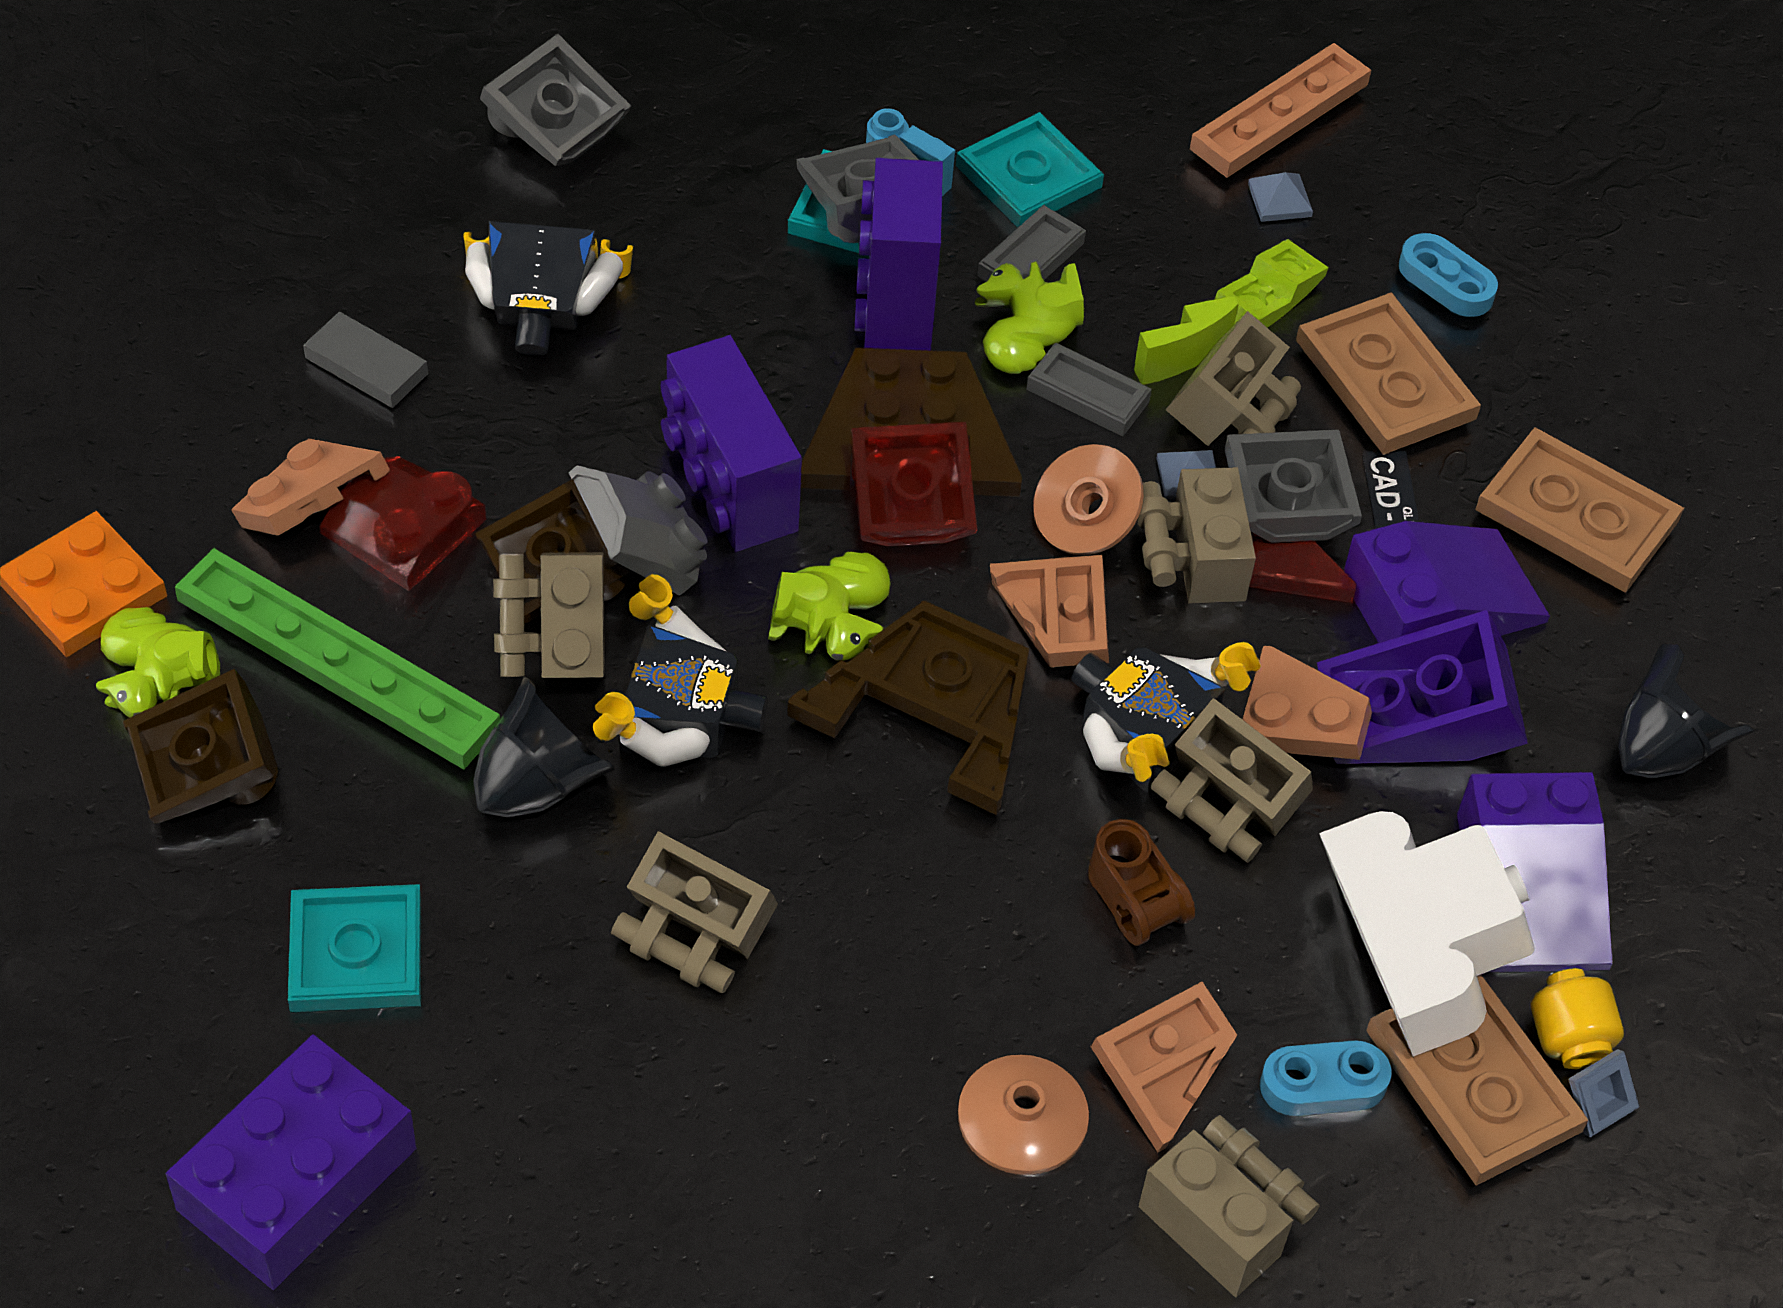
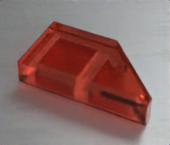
(1300, 570)

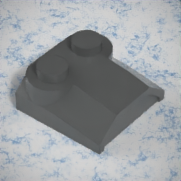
(554, 102)
(838, 181)
(1295, 484)
(644, 524)

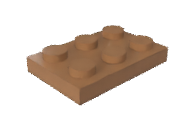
(1387, 373)
(1579, 509)
(1484, 1091)

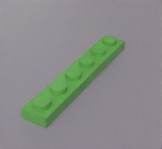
(338, 658)

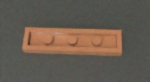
(1280, 110)

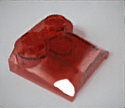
(913, 483)
(404, 519)

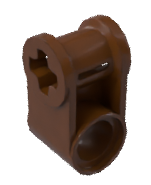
(1141, 892)

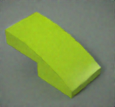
(1275, 282)
(1184, 346)

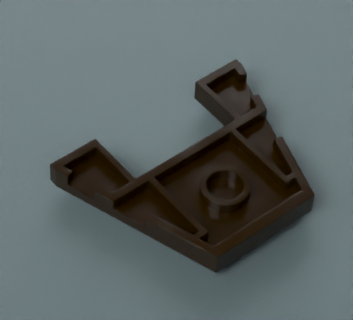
(910, 389)
(943, 675)

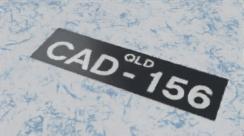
(1390, 487)

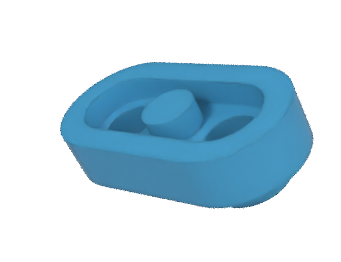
(1448, 274)
(1329, 1080)

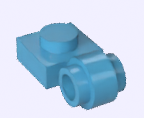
(922, 145)

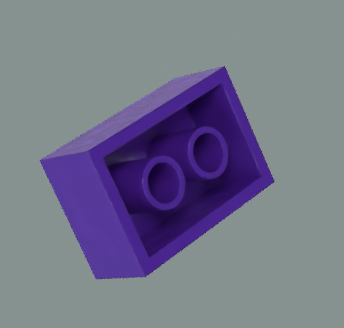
(902, 254)
(731, 443)
(292, 1161)

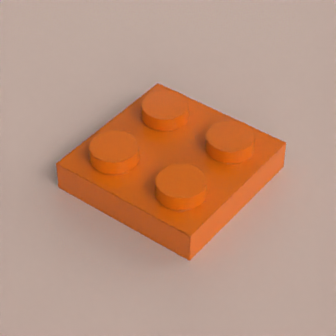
(80, 582)

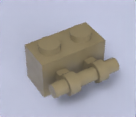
(1229, 379)
(1211, 535)
(570, 615)
(1240, 767)
(701, 896)
(1217, 1210)

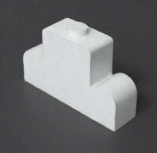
(1430, 919)

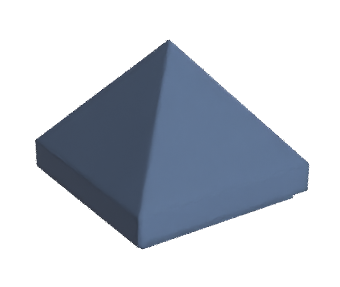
(1280, 197)
(1172, 463)
(1604, 1092)

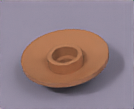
(1073, 485)
(1017, 1137)

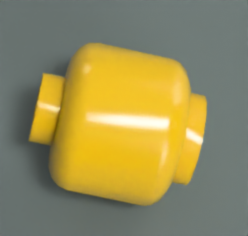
(1576, 1018)

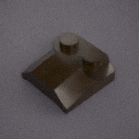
(550, 525)
(203, 749)

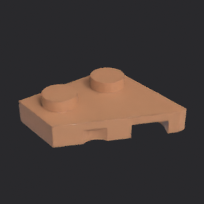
(304, 484)
(1057, 605)
(1306, 709)
(1166, 1059)

